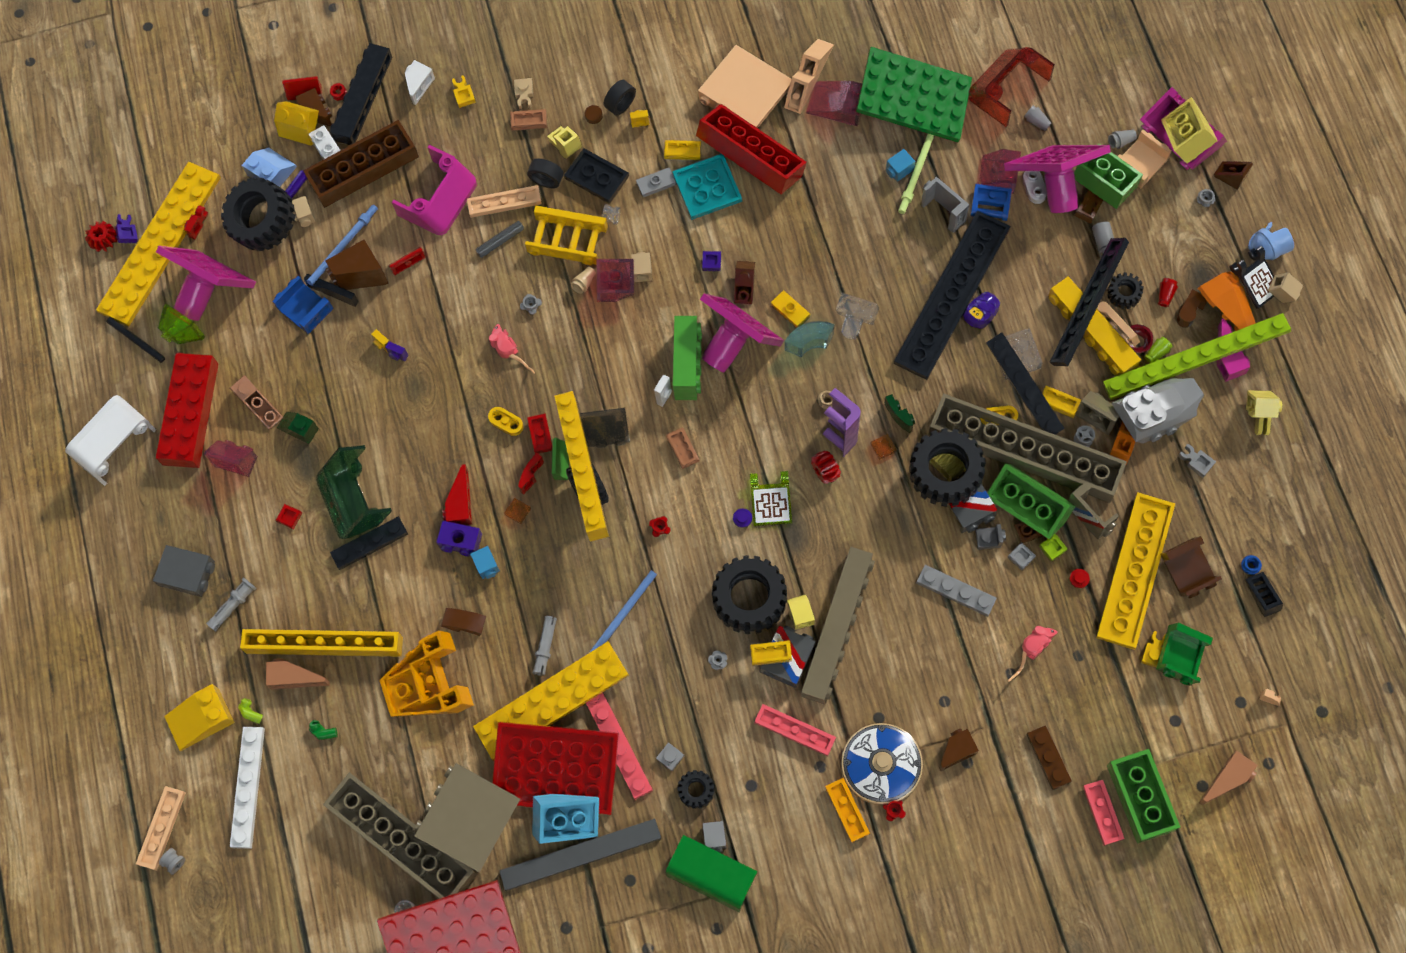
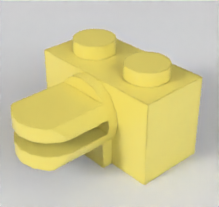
(1263, 406)

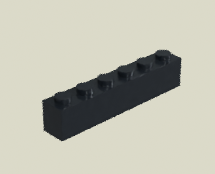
(361, 94)

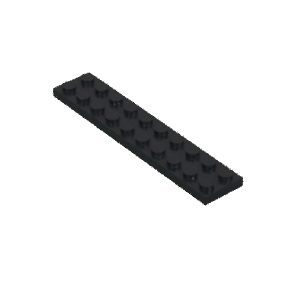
(952, 295)

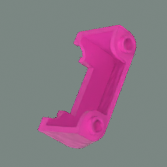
(1164, 106)

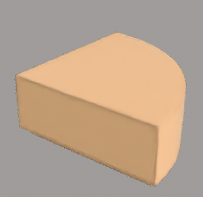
(1269, 696)

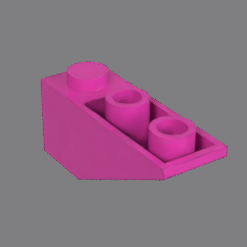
(1235, 364)

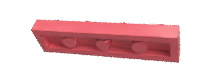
(795, 730)

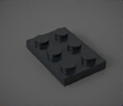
(596, 175)

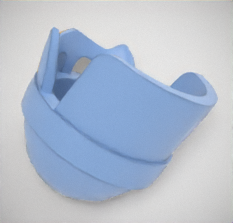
(1274, 243)

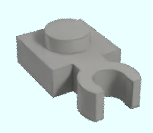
(1199, 462)

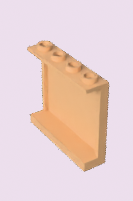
(745, 86)

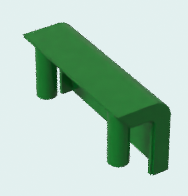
(711, 873)

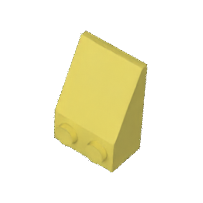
(1188, 130)

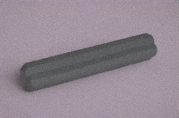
(499, 239)

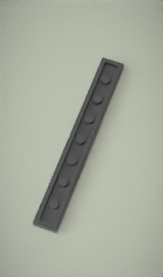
(580, 854)

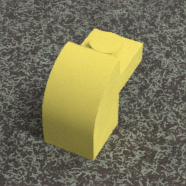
(565, 141)
(800, 612)

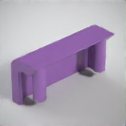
(845, 417)

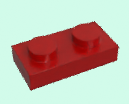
(540, 433)

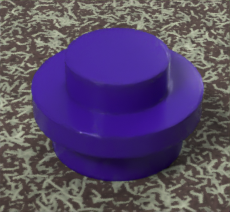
(742, 518)

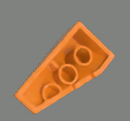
(1229, 296)

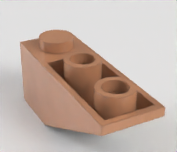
(256, 402)

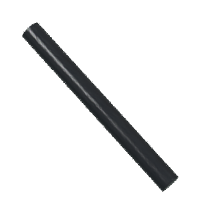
(135, 339)

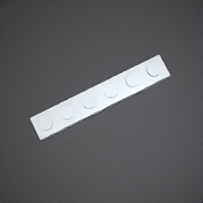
(247, 787)

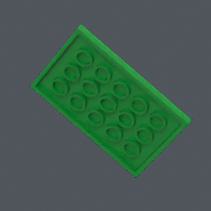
(914, 94)

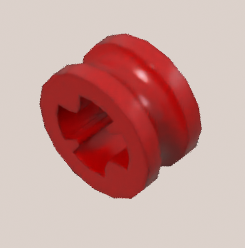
(338, 86)

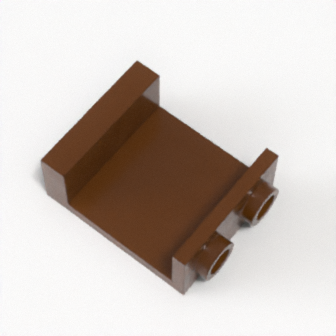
(1189, 568)

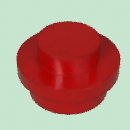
(1079, 578)

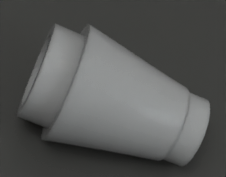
(1037, 118)
(1121, 138)

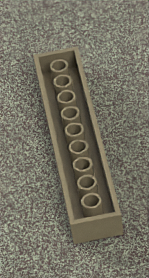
(1031, 448)

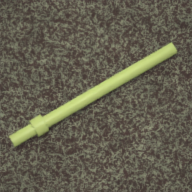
(907, 195)

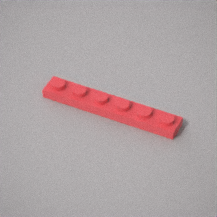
(626, 758)

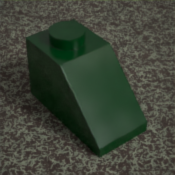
(298, 426)

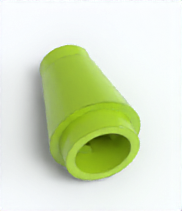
(1158, 350)

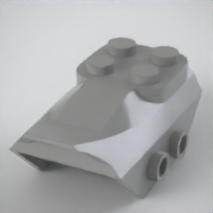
(1159, 408)

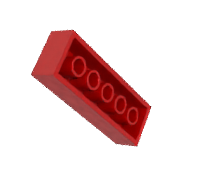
(751, 148)
(187, 410)

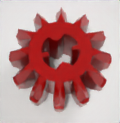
(101, 236)
(825, 467)

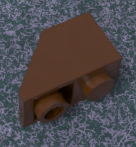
(315, 101)
(744, 282)

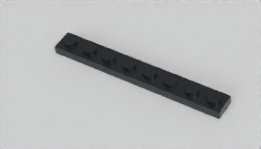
(1089, 302)

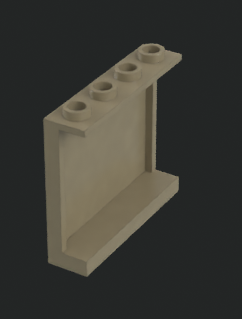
(466, 817)

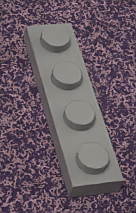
(956, 590)

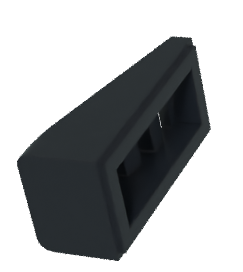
(1263, 605)

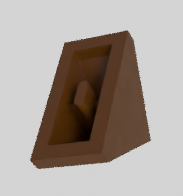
(1233, 172)

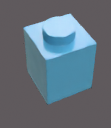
(900, 165)
(485, 563)

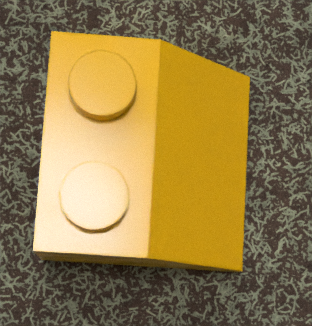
(295, 122)

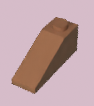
(285, 675)
(1233, 774)

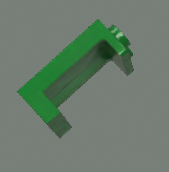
(1182, 653)

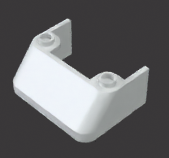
(104, 435)

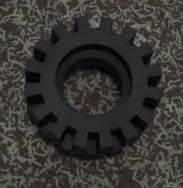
(1133, 283)
(696, 776)

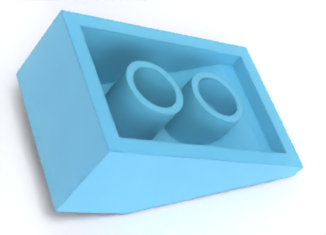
(564, 817)

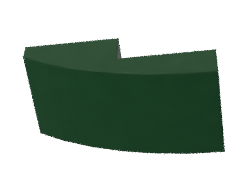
(901, 417)

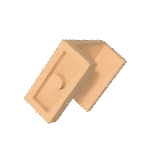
(1146, 156)

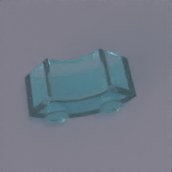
(809, 336)

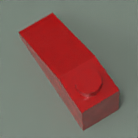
(458, 501)

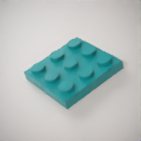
(707, 186)

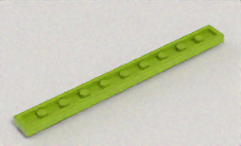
(1197, 356)

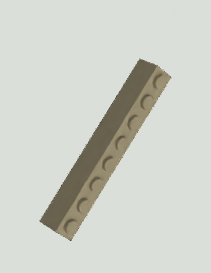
(837, 624)

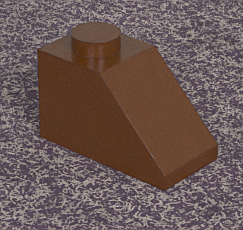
(958, 748)

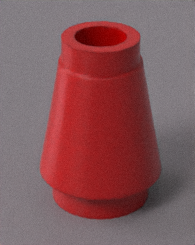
(1167, 291)

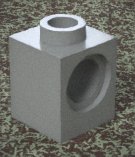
(714, 835)

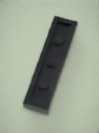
(369, 543)

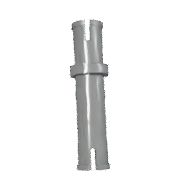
(543, 654)

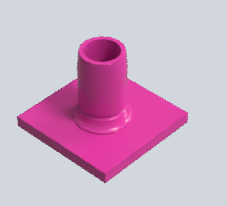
(1059, 176)
(200, 282)
(733, 333)

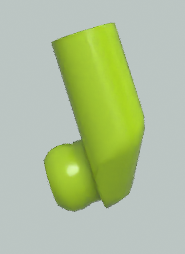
(247, 712)

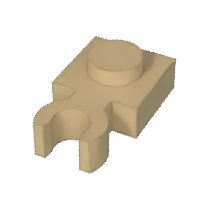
(523, 91)

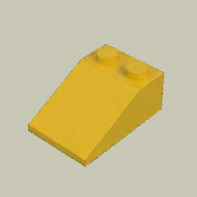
(199, 717)

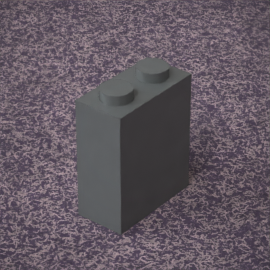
(184, 571)

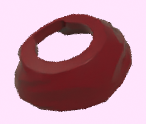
(1146, 334)

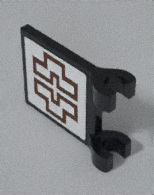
(1255, 277)

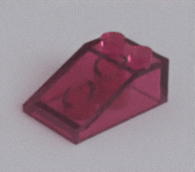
(836, 101)

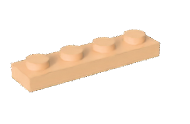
(504, 201)
(160, 828)

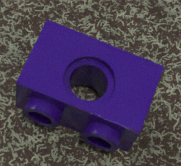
(451, 531)

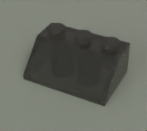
(606, 427)

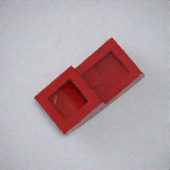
(527, 478)

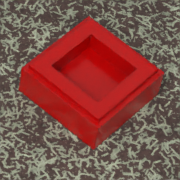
(288, 516)

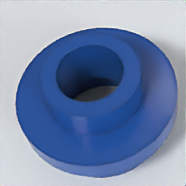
(1255, 561)

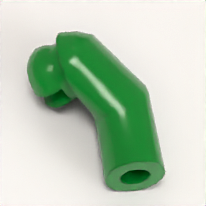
(320, 732)

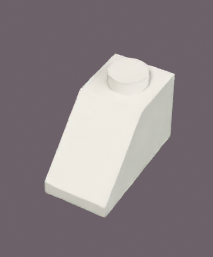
(418, 80)

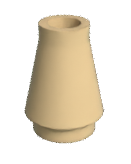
(582, 281)

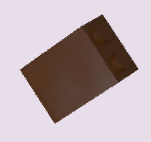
(356, 268)

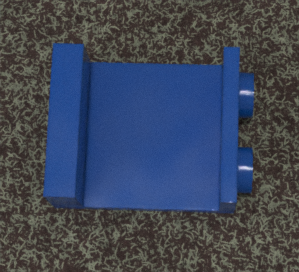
(302, 305)

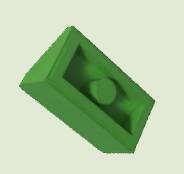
(560, 460)

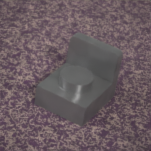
(990, 537)

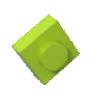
(1053, 547)

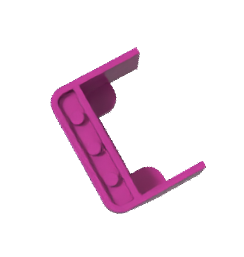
(447, 200)

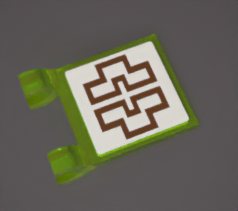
(771, 501)

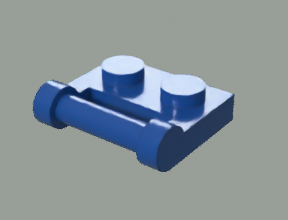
(992, 197)

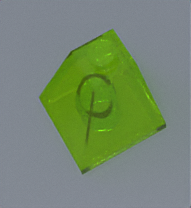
(178, 327)

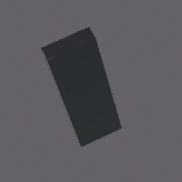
(333, 291)

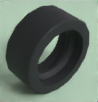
(619, 97)
(545, 173)

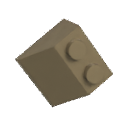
(1098, 412)

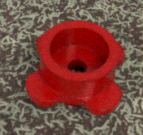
(654, 523)
(900, 813)

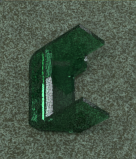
(344, 496)

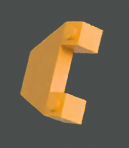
(420, 683)

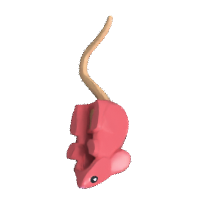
(505, 345)
(1034, 644)

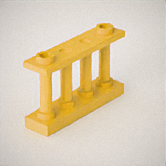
(561, 219)

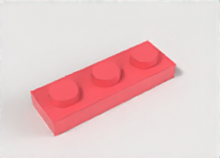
(1103, 812)

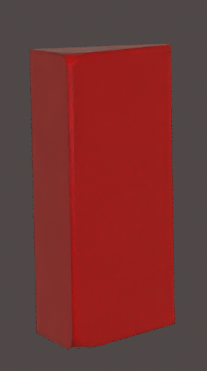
(298, 86)
(407, 261)

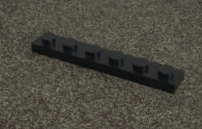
(1024, 384)

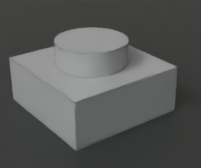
(670, 757)

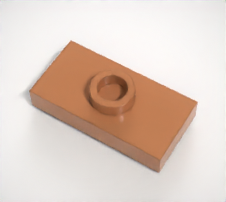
(528, 119)
(682, 448)

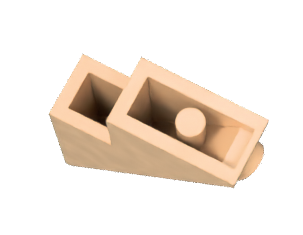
(808, 74)

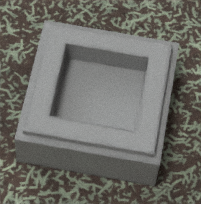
(1021, 556)

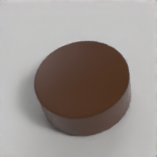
(593, 114)

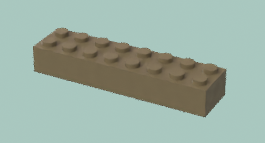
(395, 838)

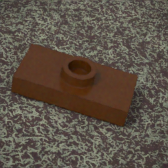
(1089, 207)

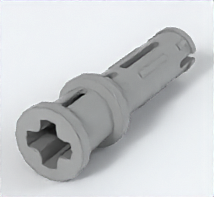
(237, 596)

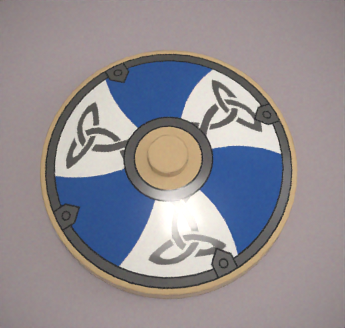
(881, 763)

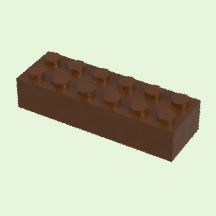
(361, 163)

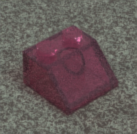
(993, 171)
(614, 279)
(231, 457)

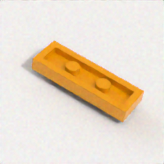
(847, 810)

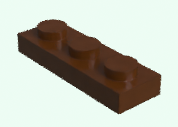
(1049, 757)

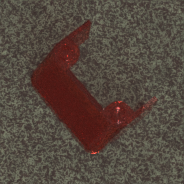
(986, 89)

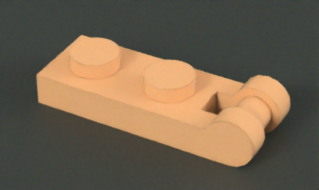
(1118, 323)

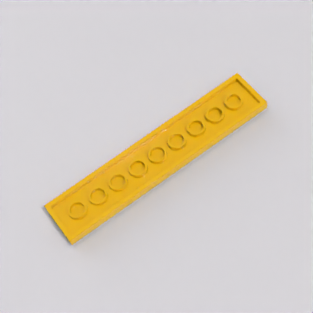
(166, 229)

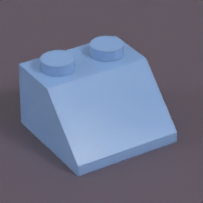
(268, 165)

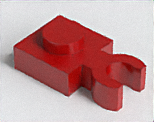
(194, 224)

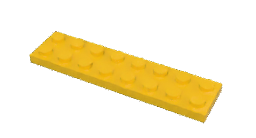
(1135, 571)
(558, 694)

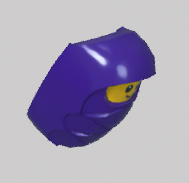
(982, 310)

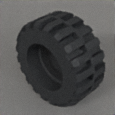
(244, 200)
(953, 444)
(749, 619)

